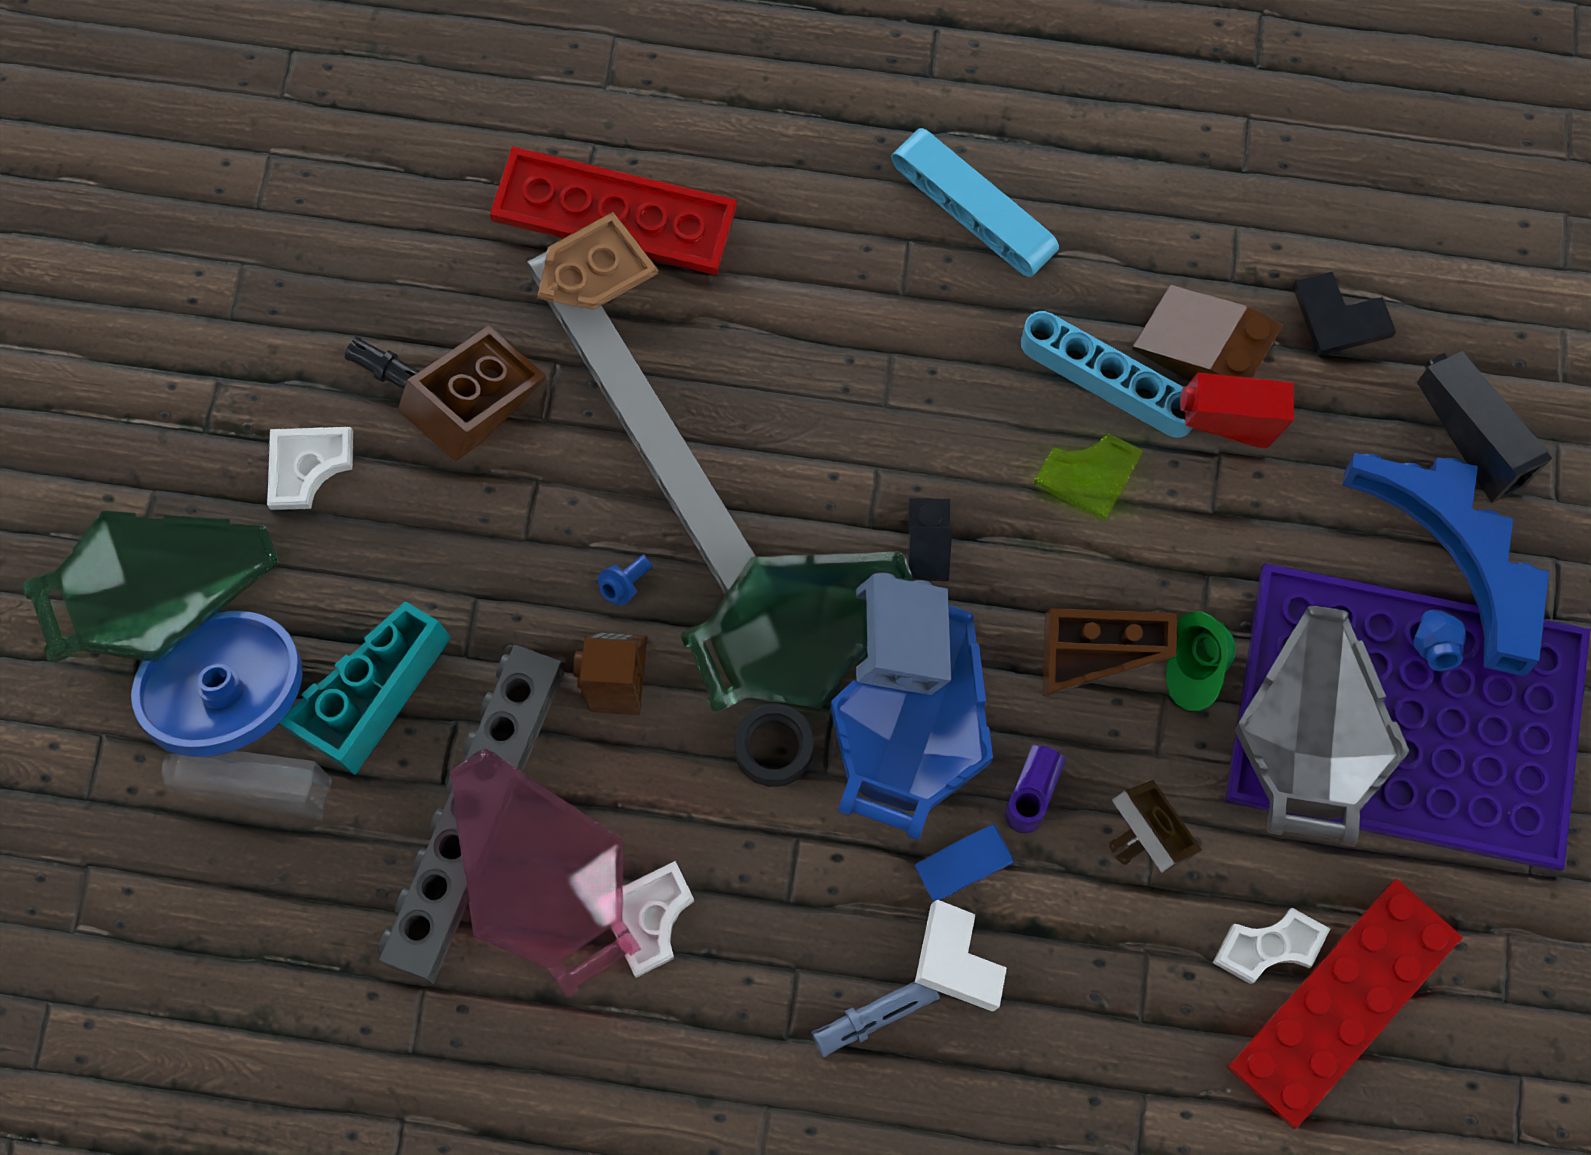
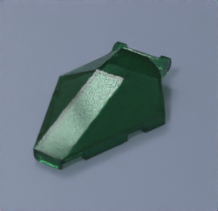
(147, 582)
(789, 627)

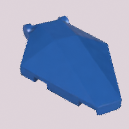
(912, 744)

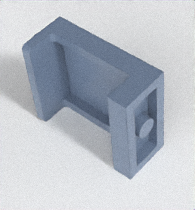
(905, 634)

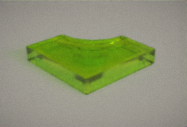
(1090, 476)

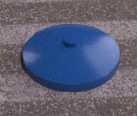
(219, 686)

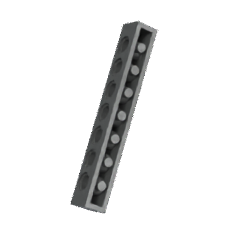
(426, 956)

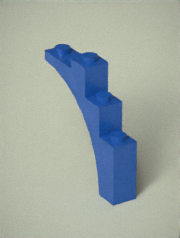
(1441, 500)

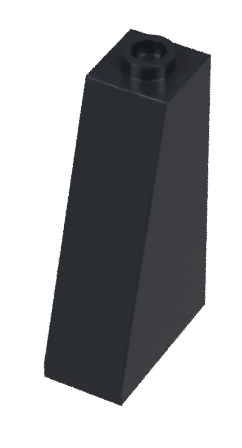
(1482, 425)

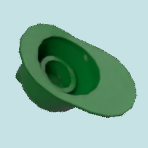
(1201, 660)

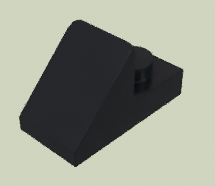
(929, 539)

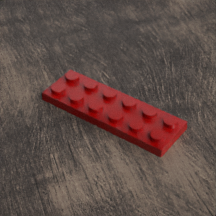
(567, 195)
(1344, 1003)

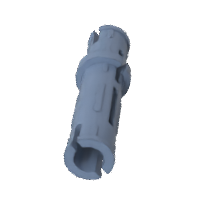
(867, 1019)

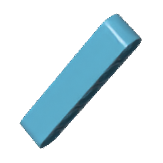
(975, 202)
(1102, 357)

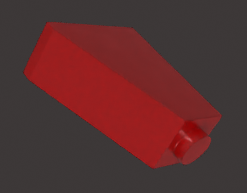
(1239, 407)

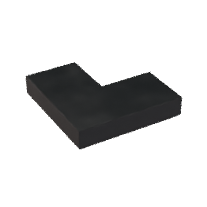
(1336, 325)

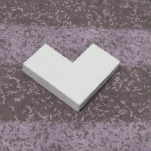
(949, 966)

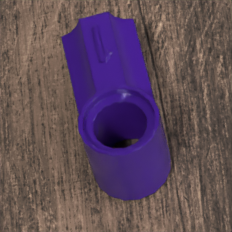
(1035, 787)

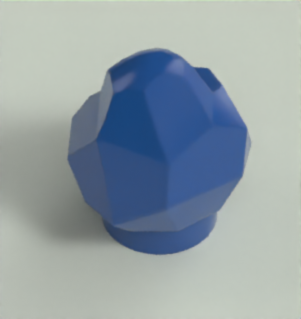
(1440, 640)

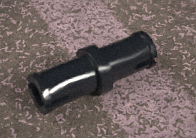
(383, 364)

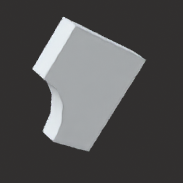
(302, 461)
(650, 911)

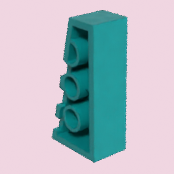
(367, 689)

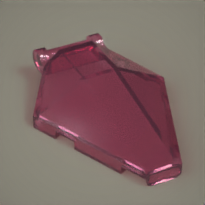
(538, 870)

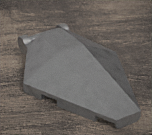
(1321, 730)

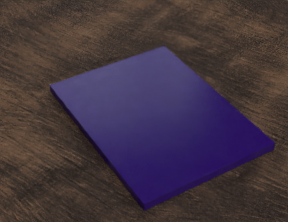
(1484, 745)

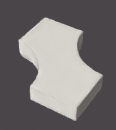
(1250, 951)

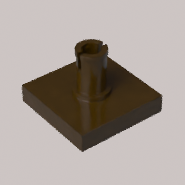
(1152, 828)

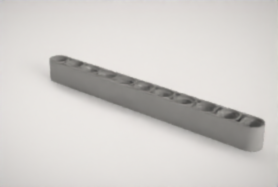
(654, 436)

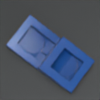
(964, 863)

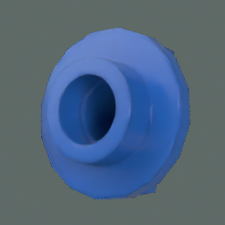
(621, 582)

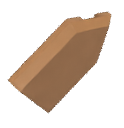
(594, 265)

